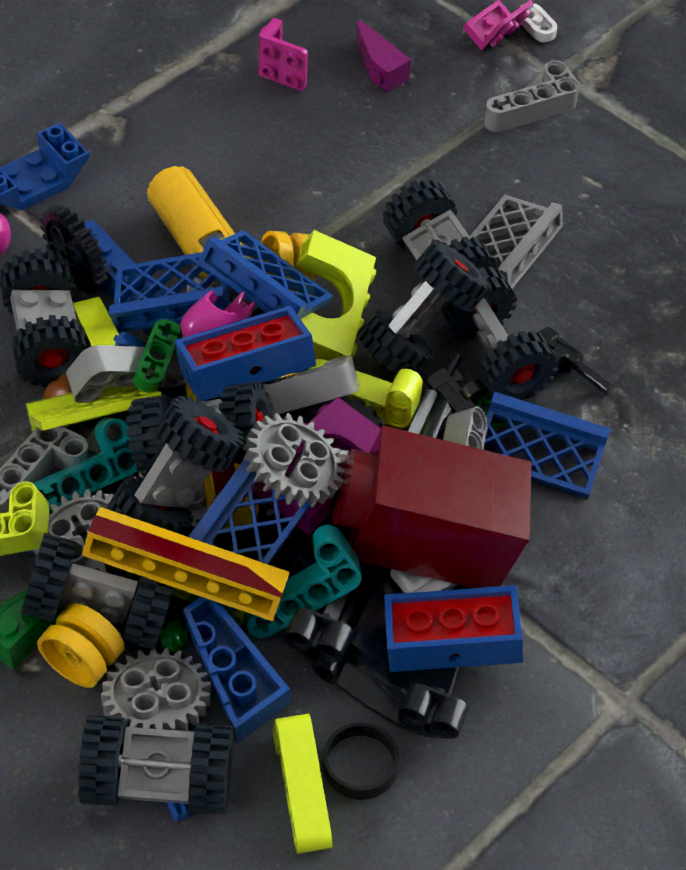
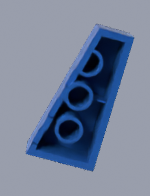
(237, 670)

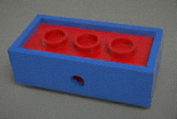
(245, 352)
(453, 628)

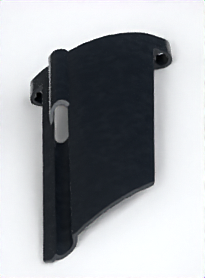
(351, 639)

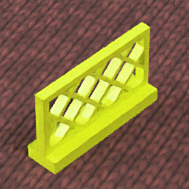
(65, 411)

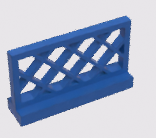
(248, 275)
(172, 306)
(554, 425)
(226, 505)

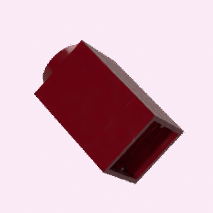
(435, 508)

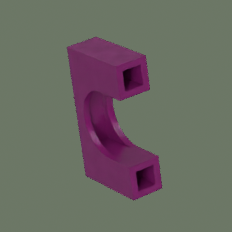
(349, 432)

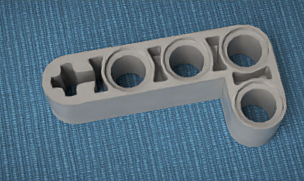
(550, 98)
(114, 367)
(313, 386)
(38, 456)

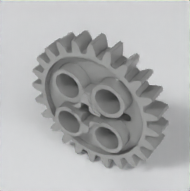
(271, 449)
(82, 509)
(157, 691)

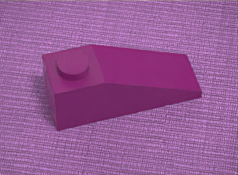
(382, 60)

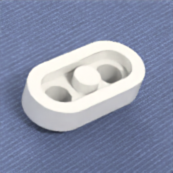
(540, 24)

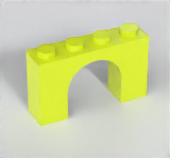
(351, 274)

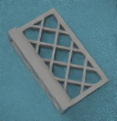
(526, 247)

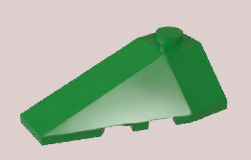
(19, 631)

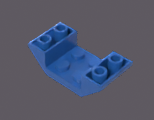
(44, 170)

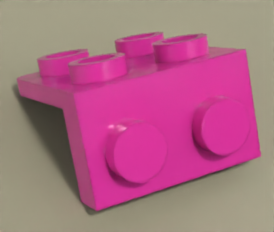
(494, 22)
(280, 59)

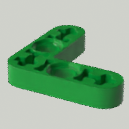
(163, 345)

